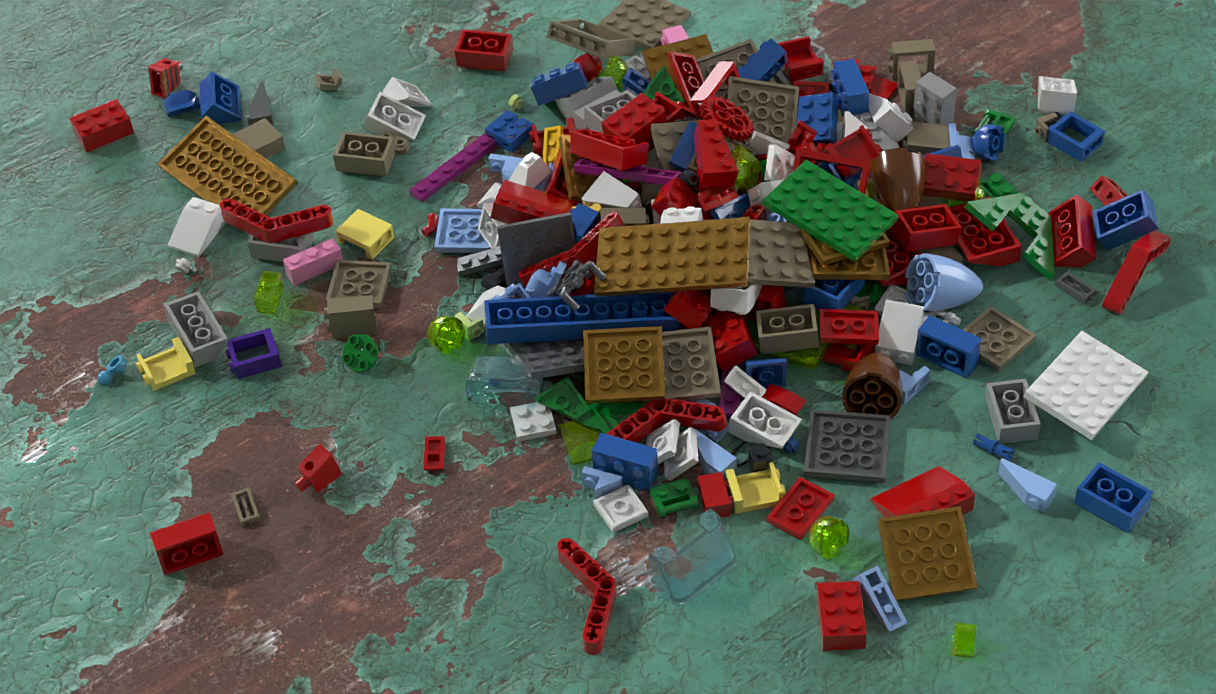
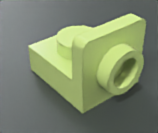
(472, 329)

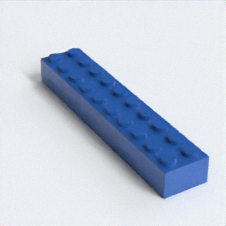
(554, 320)

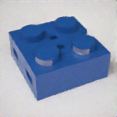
(509, 131)

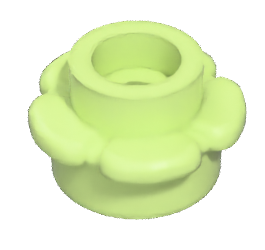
(516, 102)

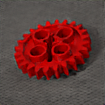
(729, 118)

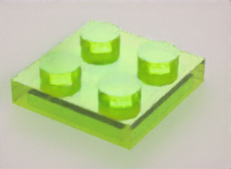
(748, 168)

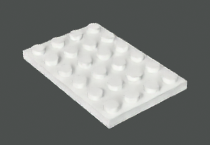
(1086, 385)

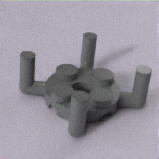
(573, 279)

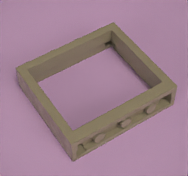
(591, 38)

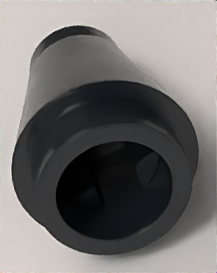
(685, 176)

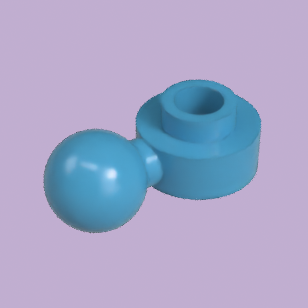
(115, 366)

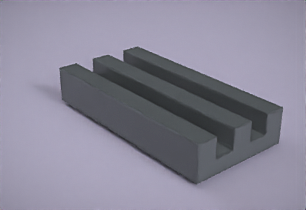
(1074, 289)

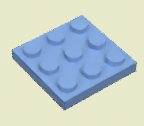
(459, 231)

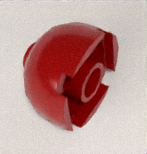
(591, 65)

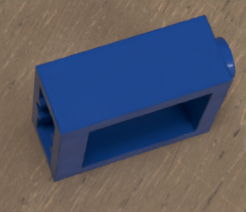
(1077, 150)

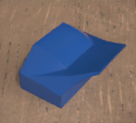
(634, 82)
(181, 102)

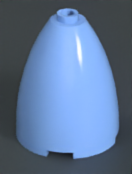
(940, 283)

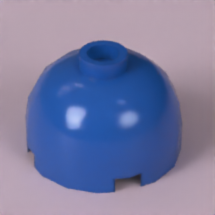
(988, 141)

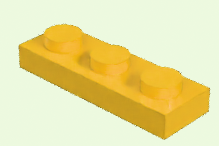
(551, 143)

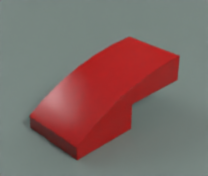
(784, 399)
(434, 453)

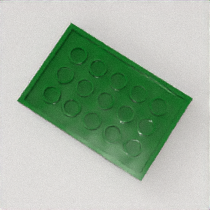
(830, 210)

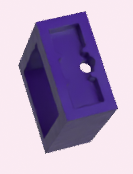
(257, 364)

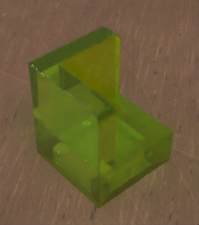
(964, 640)

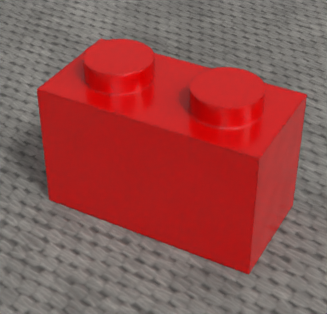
(714, 494)

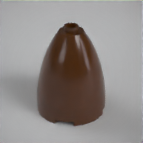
(898, 178)
(873, 386)

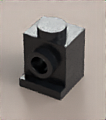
(759, 457)

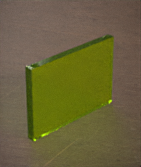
(578, 441)

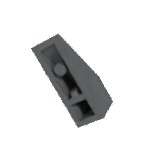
(259, 107)

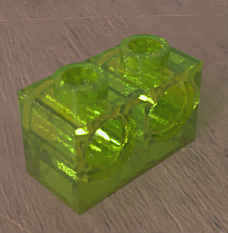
(268, 292)

